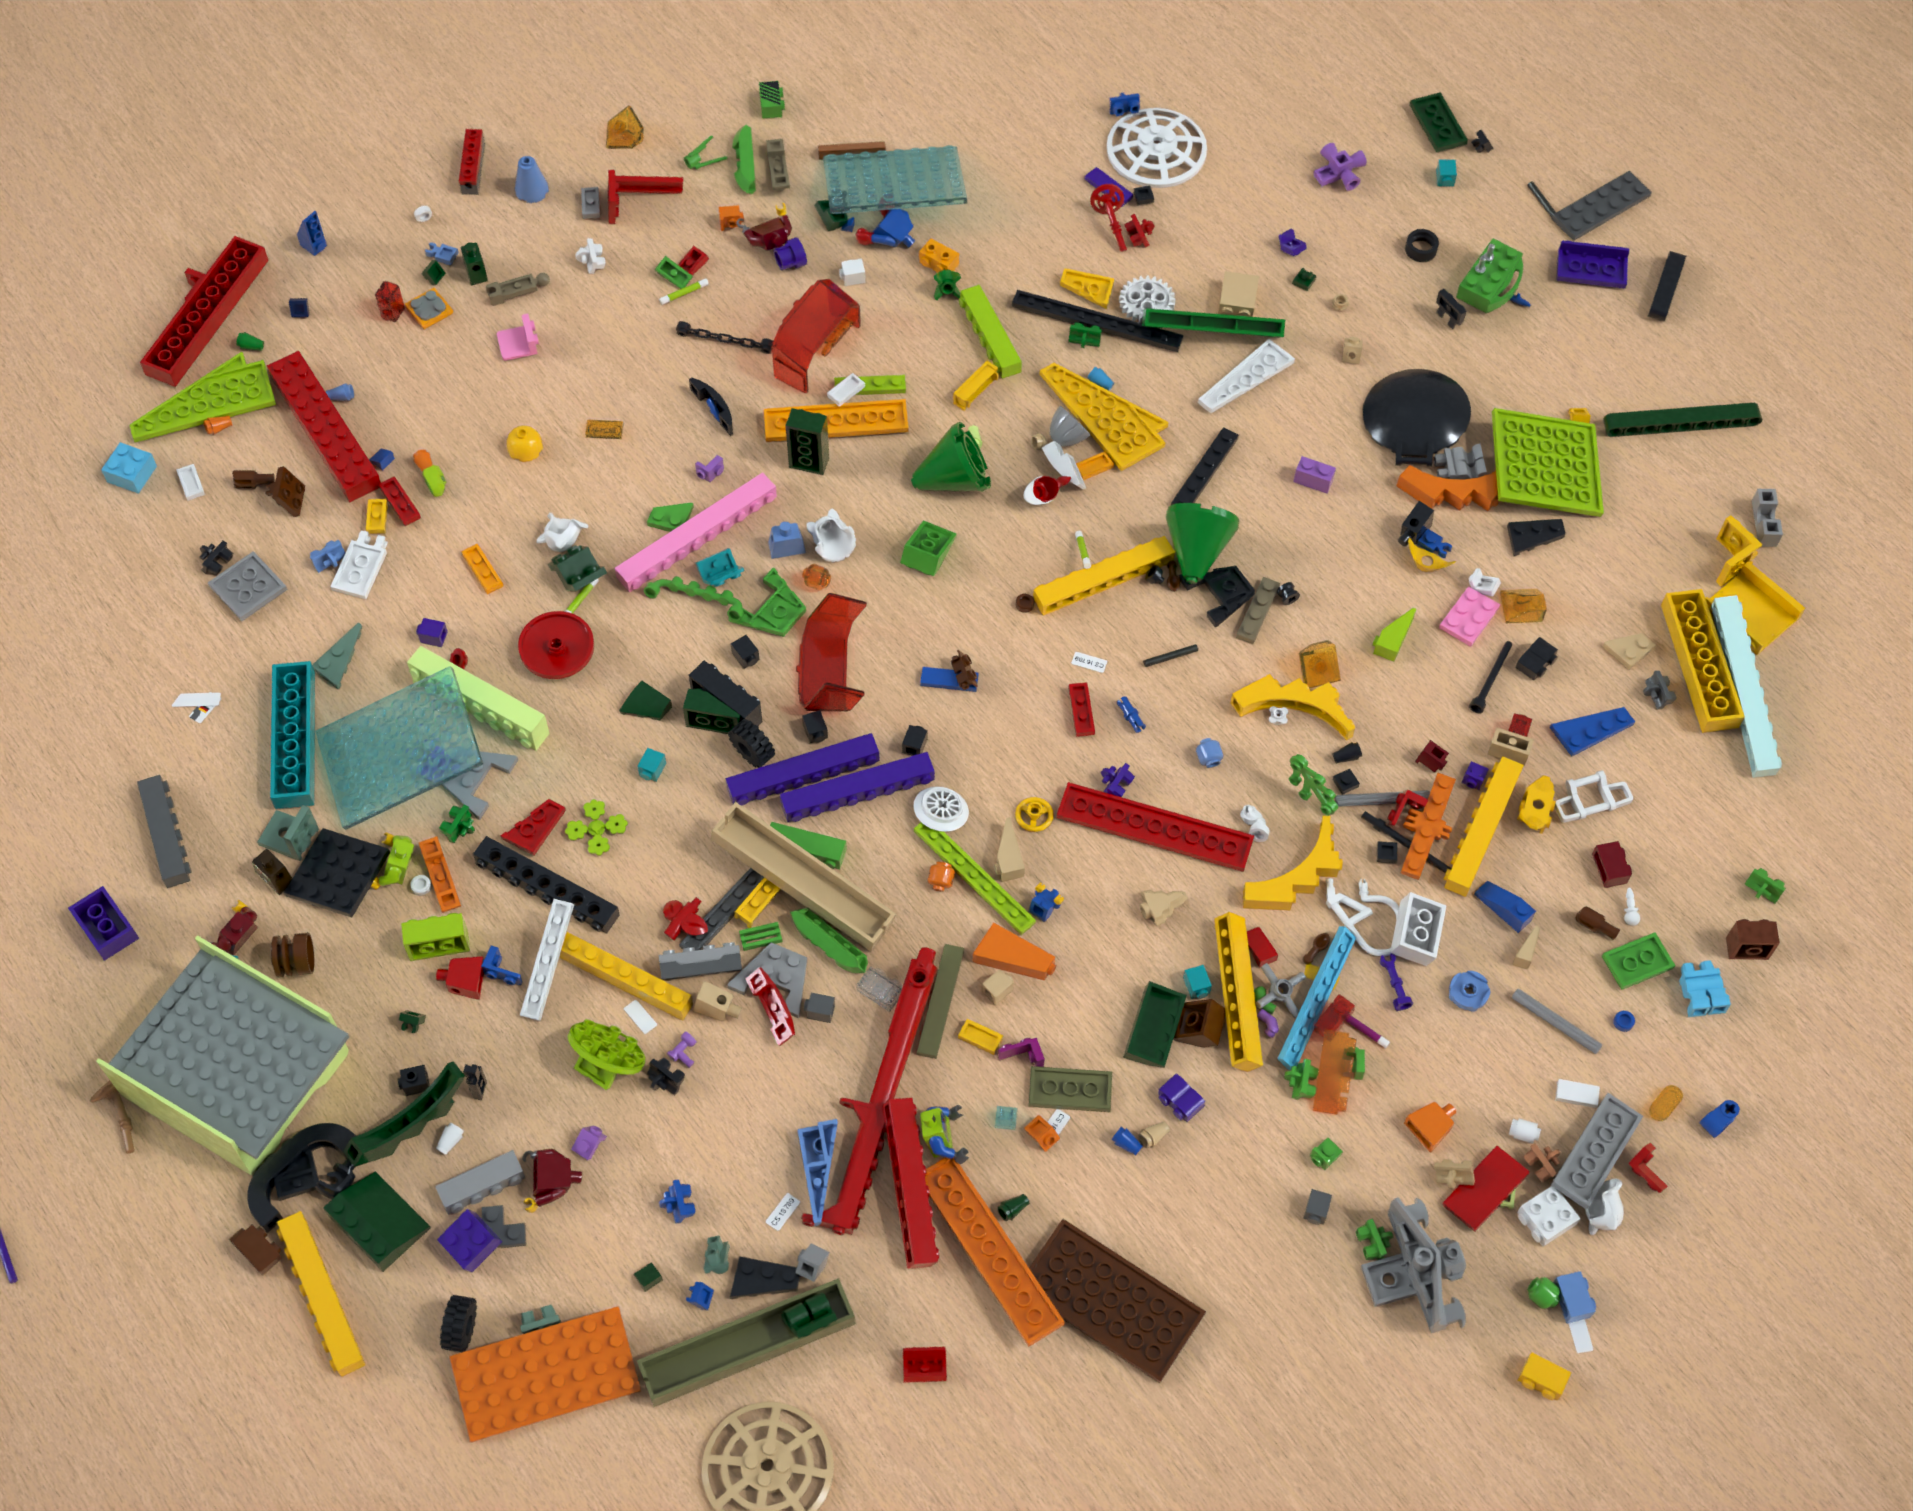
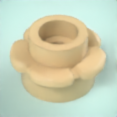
(1342, 299)
(1038, 441)

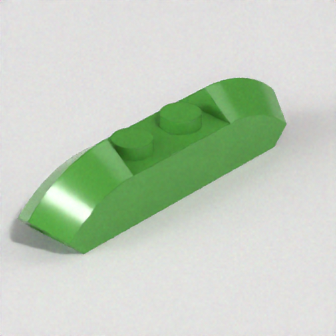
(745, 167)
(829, 940)

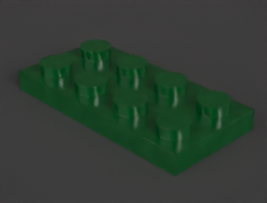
(1438, 122)

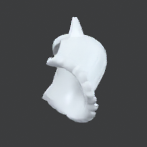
(561, 533)
(832, 537)
(1606, 1209)

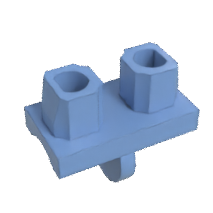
(327, 556)

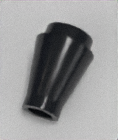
(1348, 753)

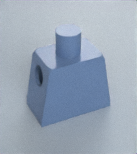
(786, 540)

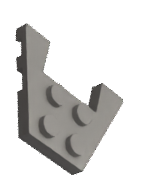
(465, 785)
(784, 968)

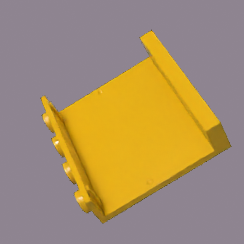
(1765, 606)

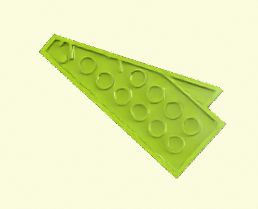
(225, 391)

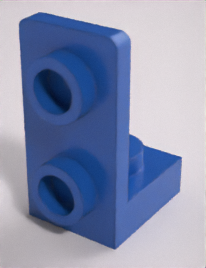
(491, 968)

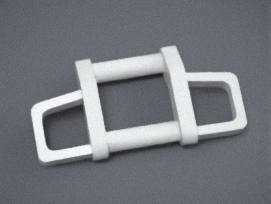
(1604, 789)

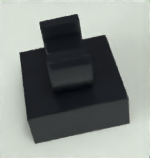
(1483, 141)

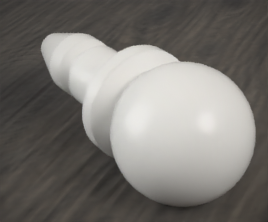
(1632, 916)

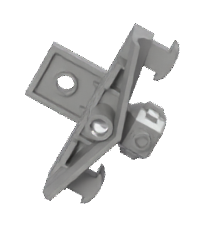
(1418, 1267)

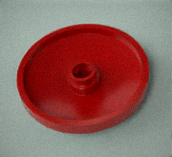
(556, 645)

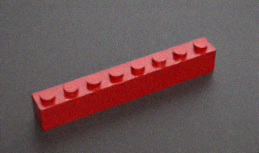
(910, 1183)

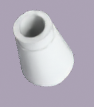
(449, 1138)

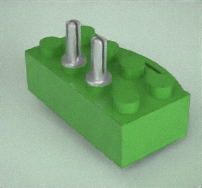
(1491, 277)

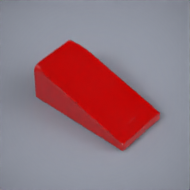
(693, 260)
(1261, 947)

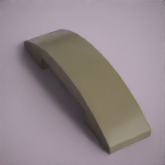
(777, 164)

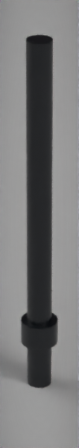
(1380, 825)

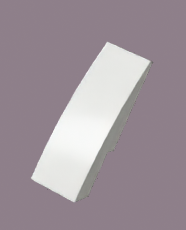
(1063, 463)

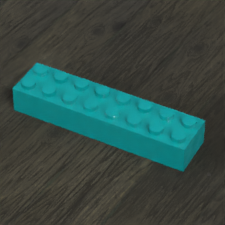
(293, 735)

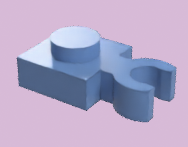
(443, 254)

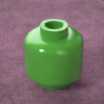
(1544, 1292)

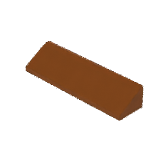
(854, 148)

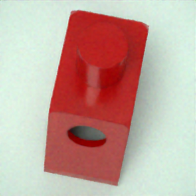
(463, 976)

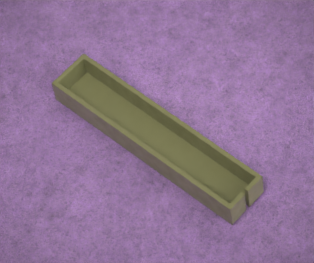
(736, 1346)

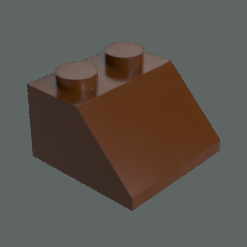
(1200, 1023)

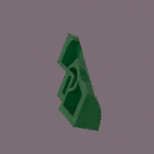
(831, 221)
(646, 702)

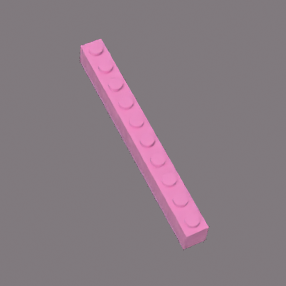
(695, 532)

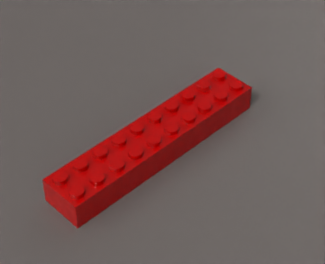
(204, 311)
(324, 426)

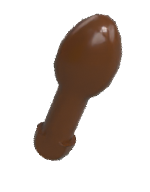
(1173, 580)
(1319, 944)

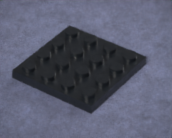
(337, 872)

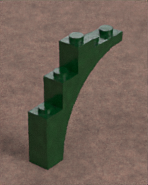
(410, 1122)

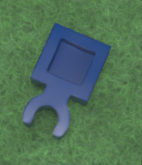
(1433, 542)

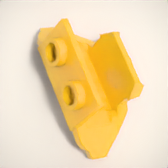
(1541, 790)

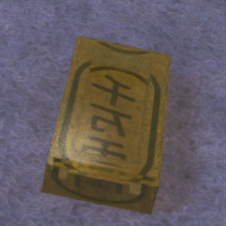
(604, 429)

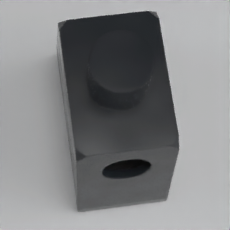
(1416, 524)

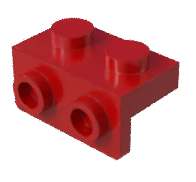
(924, 1364)

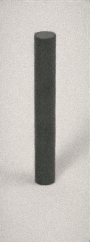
(1541, 198)
(1170, 655)

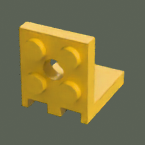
(1740, 544)

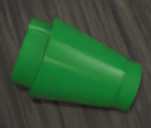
(249, 342)

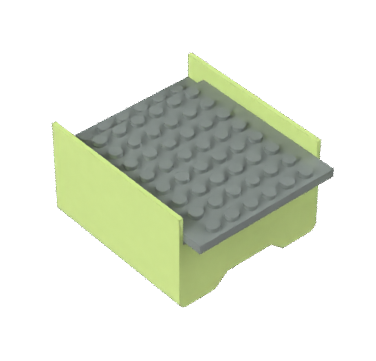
(228, 1057)

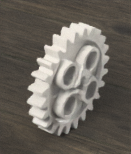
(1145, 294)

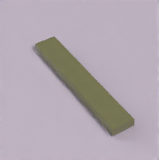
(940, 1001)

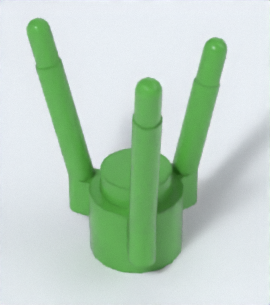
(693, 158)

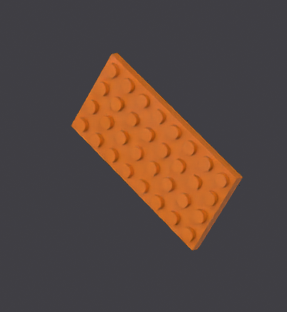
(544, 1374)

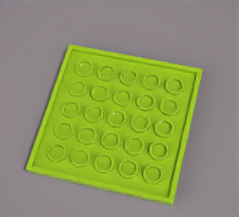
(1547, 462)

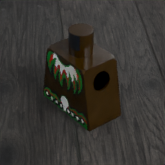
(268, 867)

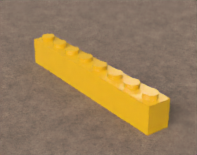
(1102, 575)
(1483, 826)
(626, 976)
(1238, 992)
(321, 1294)

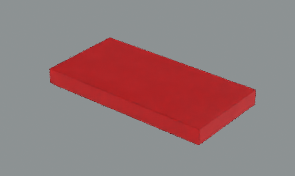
(1494, 1181)

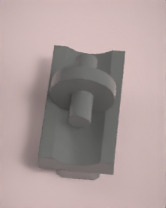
(1658, 690)

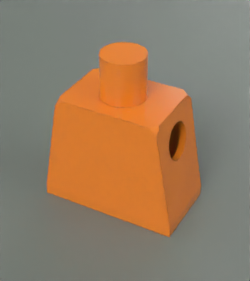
(1431, 1124)

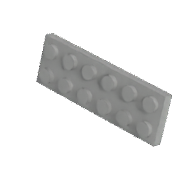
(1596, 1151)

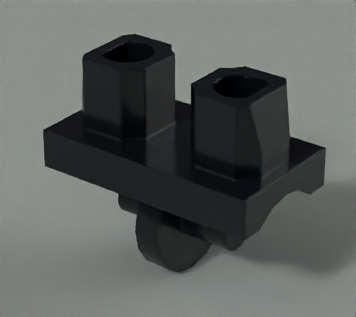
(211, 563)
(663, 1078)

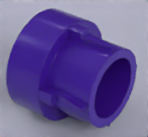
(790, 254)

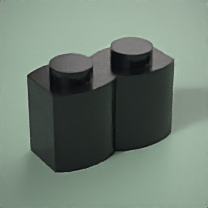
(1537, 658)

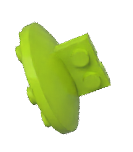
(604, 1053)

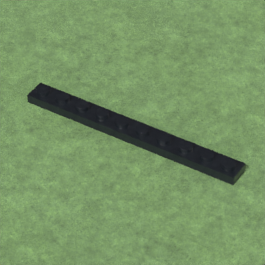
(1106, 322)

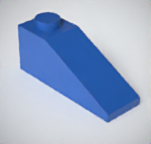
(1506, 905)

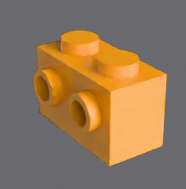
(938, 256)

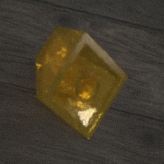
(624, 130)
(1523, 605)
(1319, 664)

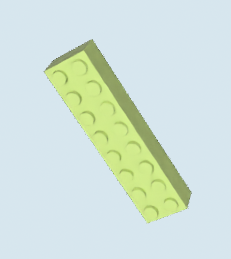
(486, 701)

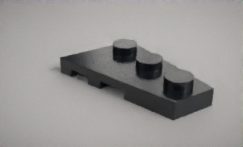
(1529, 534)
(763, 1277)

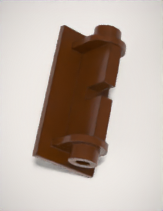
(962, 664)

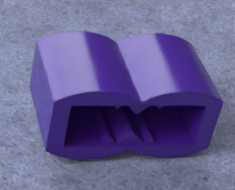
(1181, 1098)

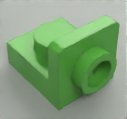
(1358, 1063)
(1325, 1154)

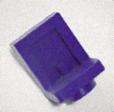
(1291, 244)

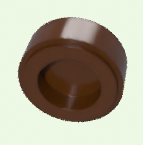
(1024, 603)

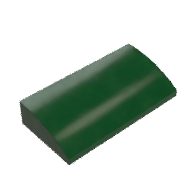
(1155, 1025)

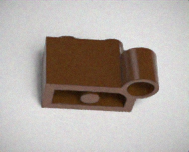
(256, 1248)

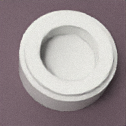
(423, 213)
(420, 885)

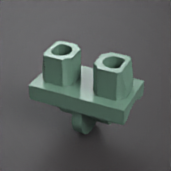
(716, 1256)
(549, 1318)

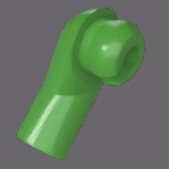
(1259, 993)

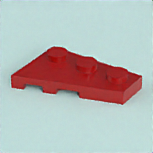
(534, 830)

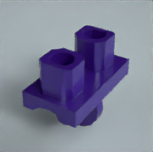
(1122, 775)

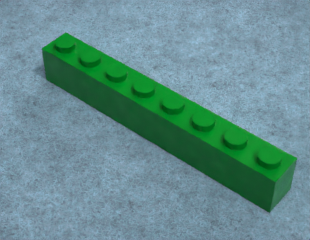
(1213, 322)

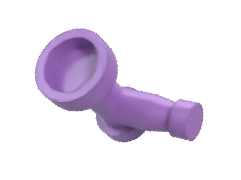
(677, 1052)

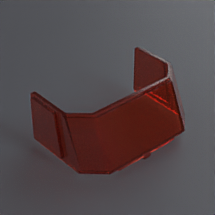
(808, 328)
(824, 656)

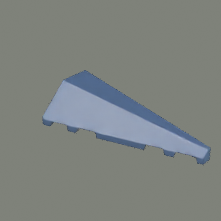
(817, 1153)

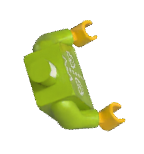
(397, 862)

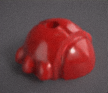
(459, 658)

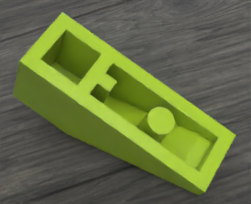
(1392, 636)

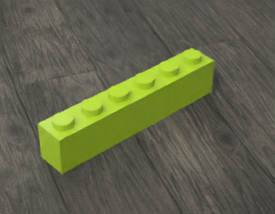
(990, 331)

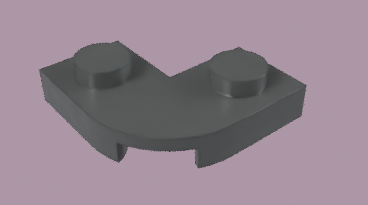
(512, 1235)

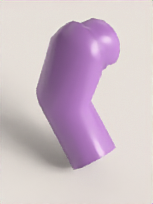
(1271, 1023)

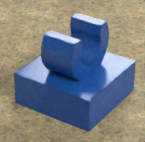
(701, 1295)

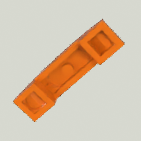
(439, 874)

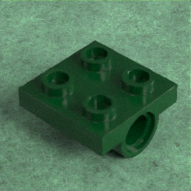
(809, 1316)

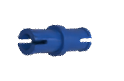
(1131, 714)

